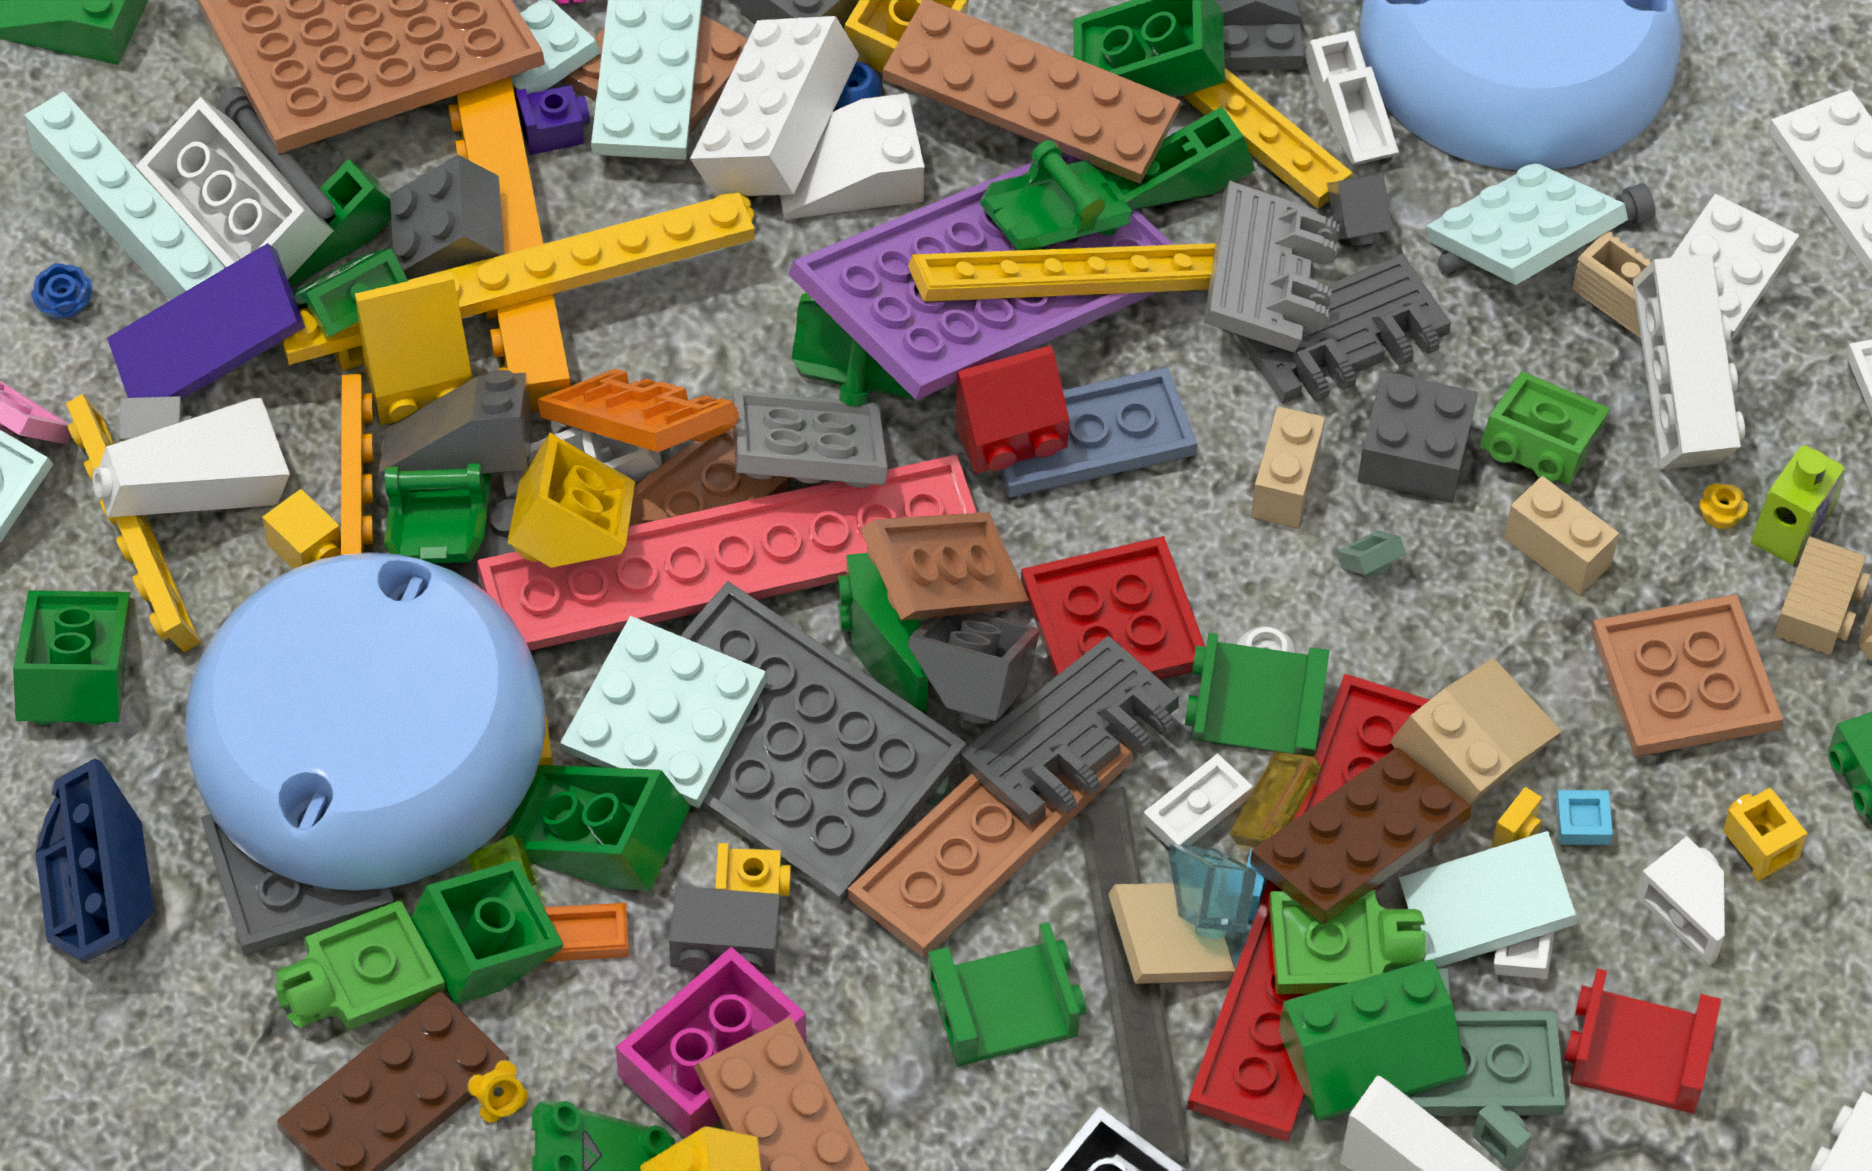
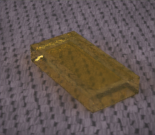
(1275, 798)

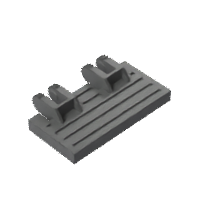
(1363, 312)
(1069, 731)

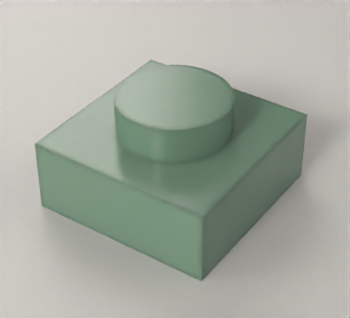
(1371, 554)
(1502, 1135)

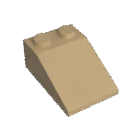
(1476, 732)

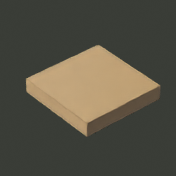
(1160, 942)

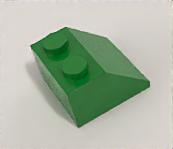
(485, 930)

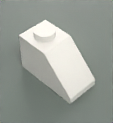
(1687, 896)

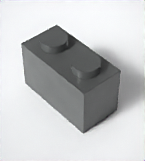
(715, 919)

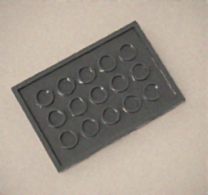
(826, 754)

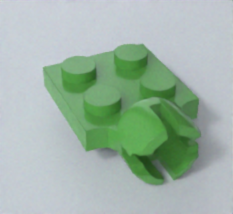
(1347, 948)
(359, 970)

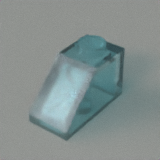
(1211, 889)

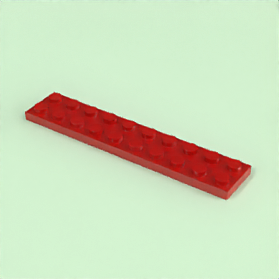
(1246, 1066)

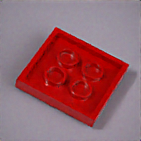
(1118, 594)

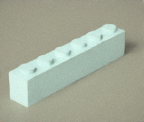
(119, 197)

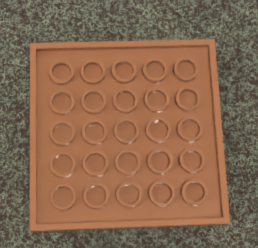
(352, 62)

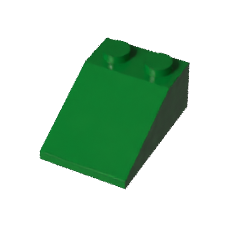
(74, 27)
(1156, 43)
(878, 632)
(71, 657)
(600, 823)

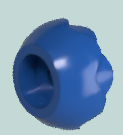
(865, 82)
(65, 279)

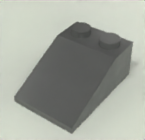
(475, 423)

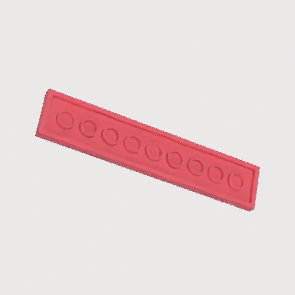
(685, 559)

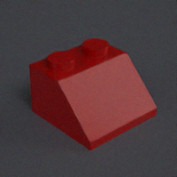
(1011, 410)

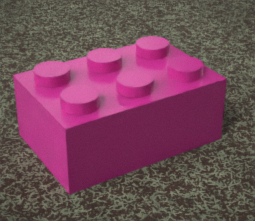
(701, 1020)

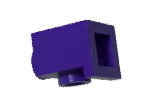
(552, 119)

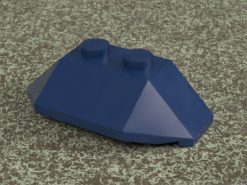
(92, 865)

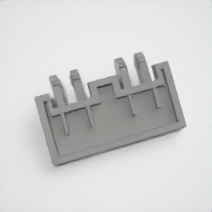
(1264, 268)

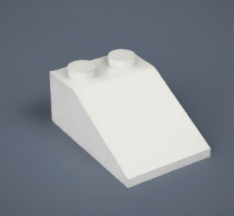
(862, 161)

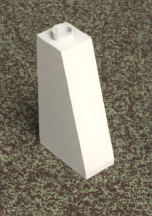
(195, 465)
(1398, 1135)

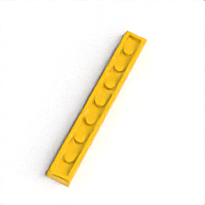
(1062, 272)

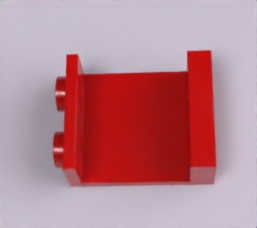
(1641, 1047)

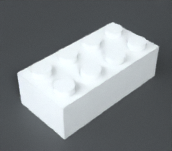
(775, 106)
(231, 190)
(1688, 361)

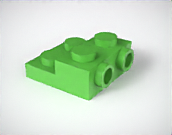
(1543, 428)

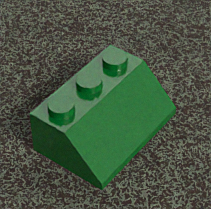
(1374, 1026)

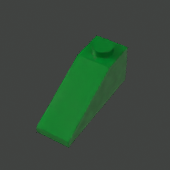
(1189, 164)
(359, 215)

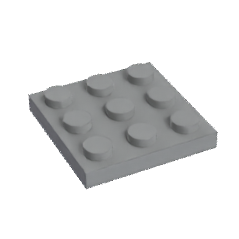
(808, 439)

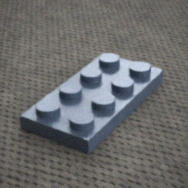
(1111, 431)

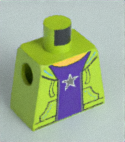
(1807, 488)

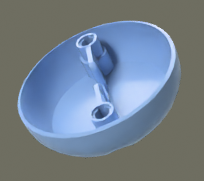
(1523, 75)
(365, 721)

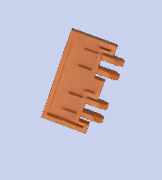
(639, 412)

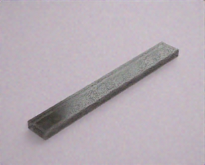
(1134, 1009)

